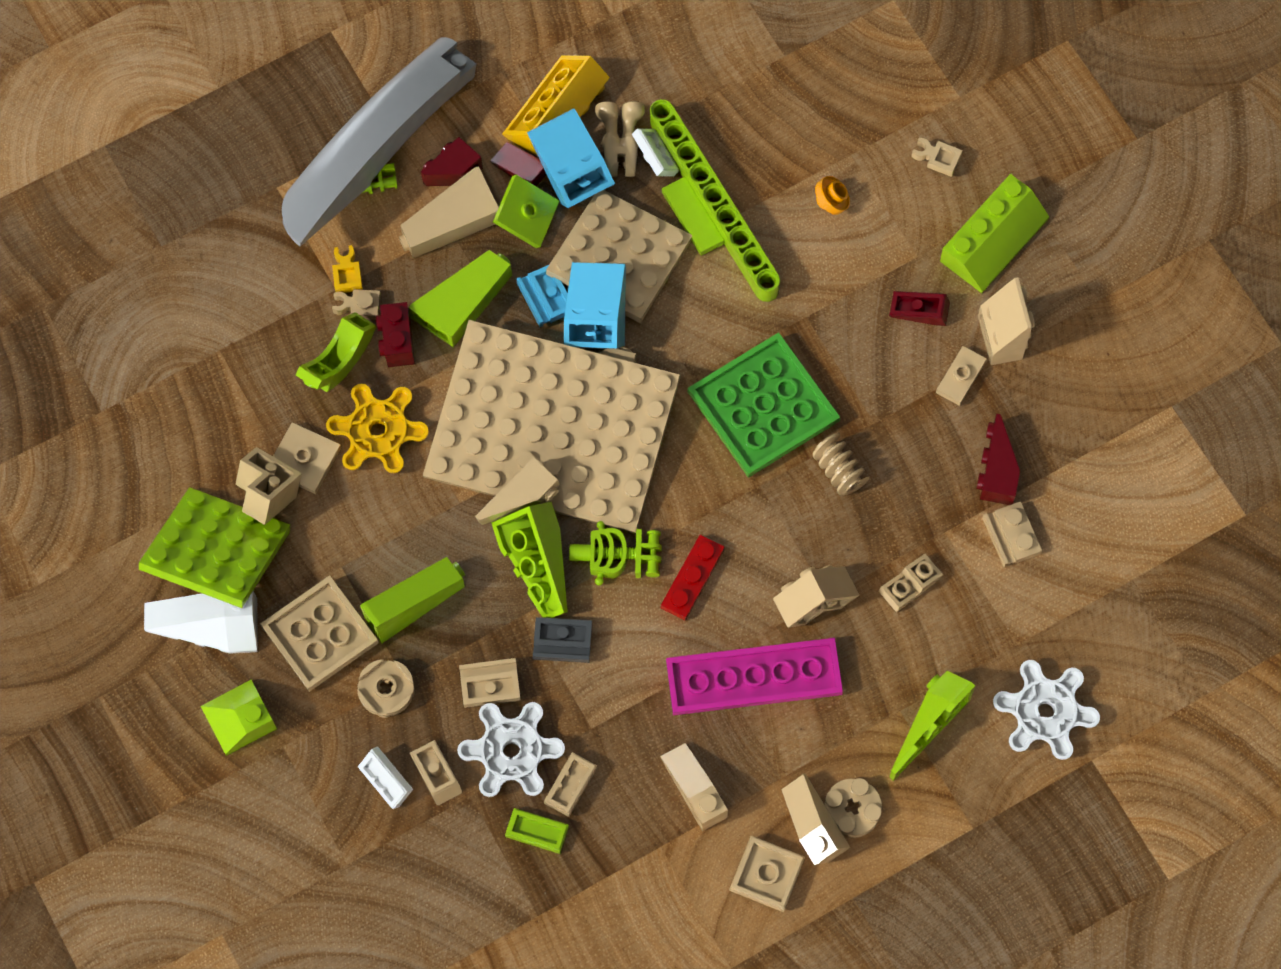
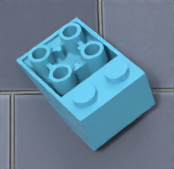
(570, 158)
(595, 306)

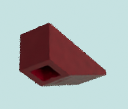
(1001, 470)

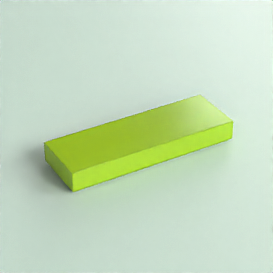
(692, 216)

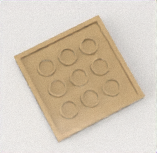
(623, 234)

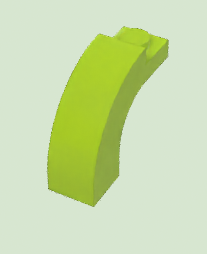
(340, 355)

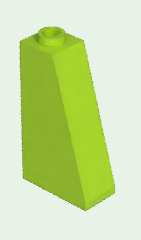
(461, 297)
(412, 598)

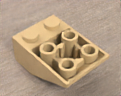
(1006, 323)

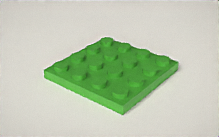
(763, 404)

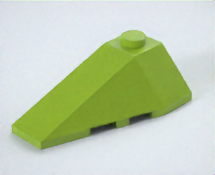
(535, 548)
(941, 704)

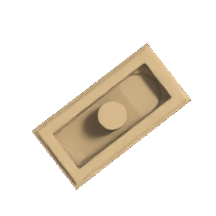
(436, 772)

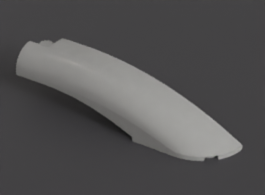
(373, 137)

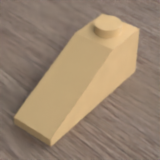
(527, 488)
(695, 787)
(813, 822)

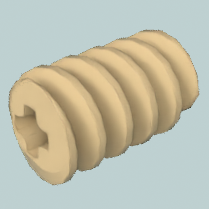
(838, 466)

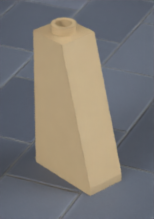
(450, 216)

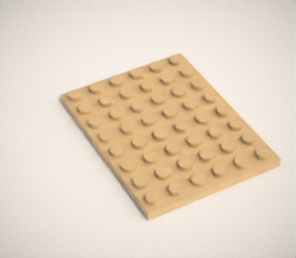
(572, 409)

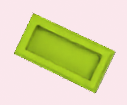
(537, 830)

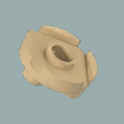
(369, 687)
(859, 792)

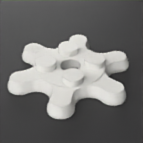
(1057, 694)
(504, 731)

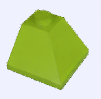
(238, 717)

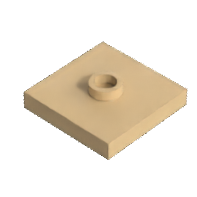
(307, 454)
(767, 873)

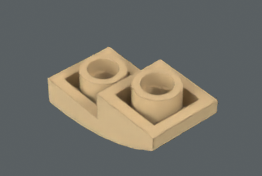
(910, 583)

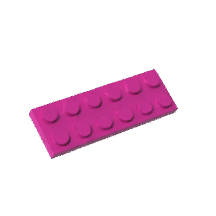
(754, 676)

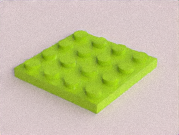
(214, 548)

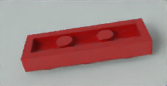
(692, 577)

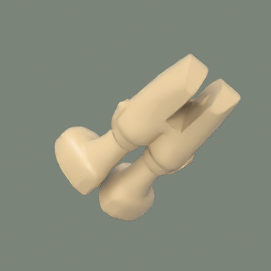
(616, 146)

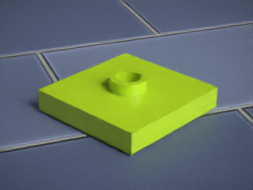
(526, 211)

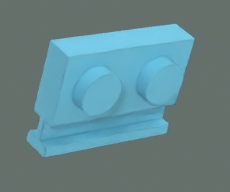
(544, 296)

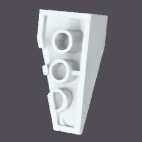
(205, 622)

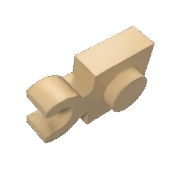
(941, 157)
(362, 302)

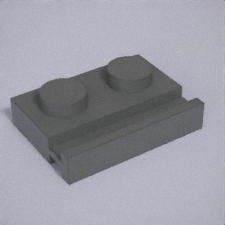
(562, 640)

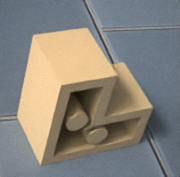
(267, 483)
(814, 593)

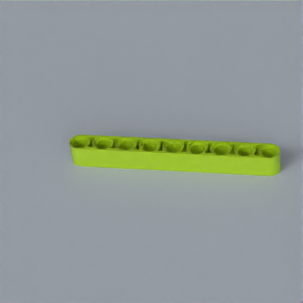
(716, 210)

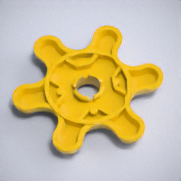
(370, 412)

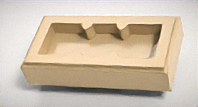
(961, 375)
(570, 784)

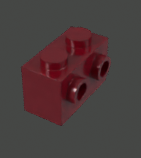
(397, 334)

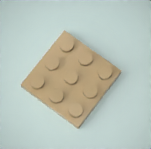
(319, 633)

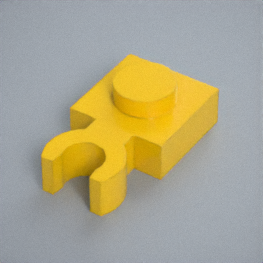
(346, 273)

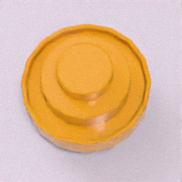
(832, 195)

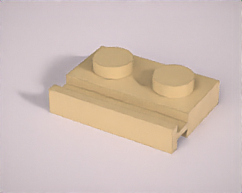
(1012, 534)
(489, 682)

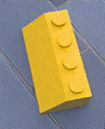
(568, 85)

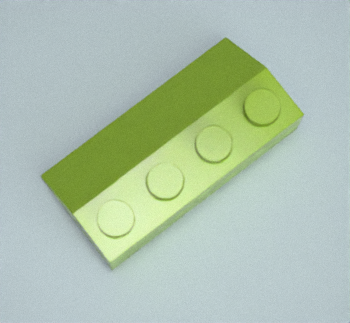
(995, 234)

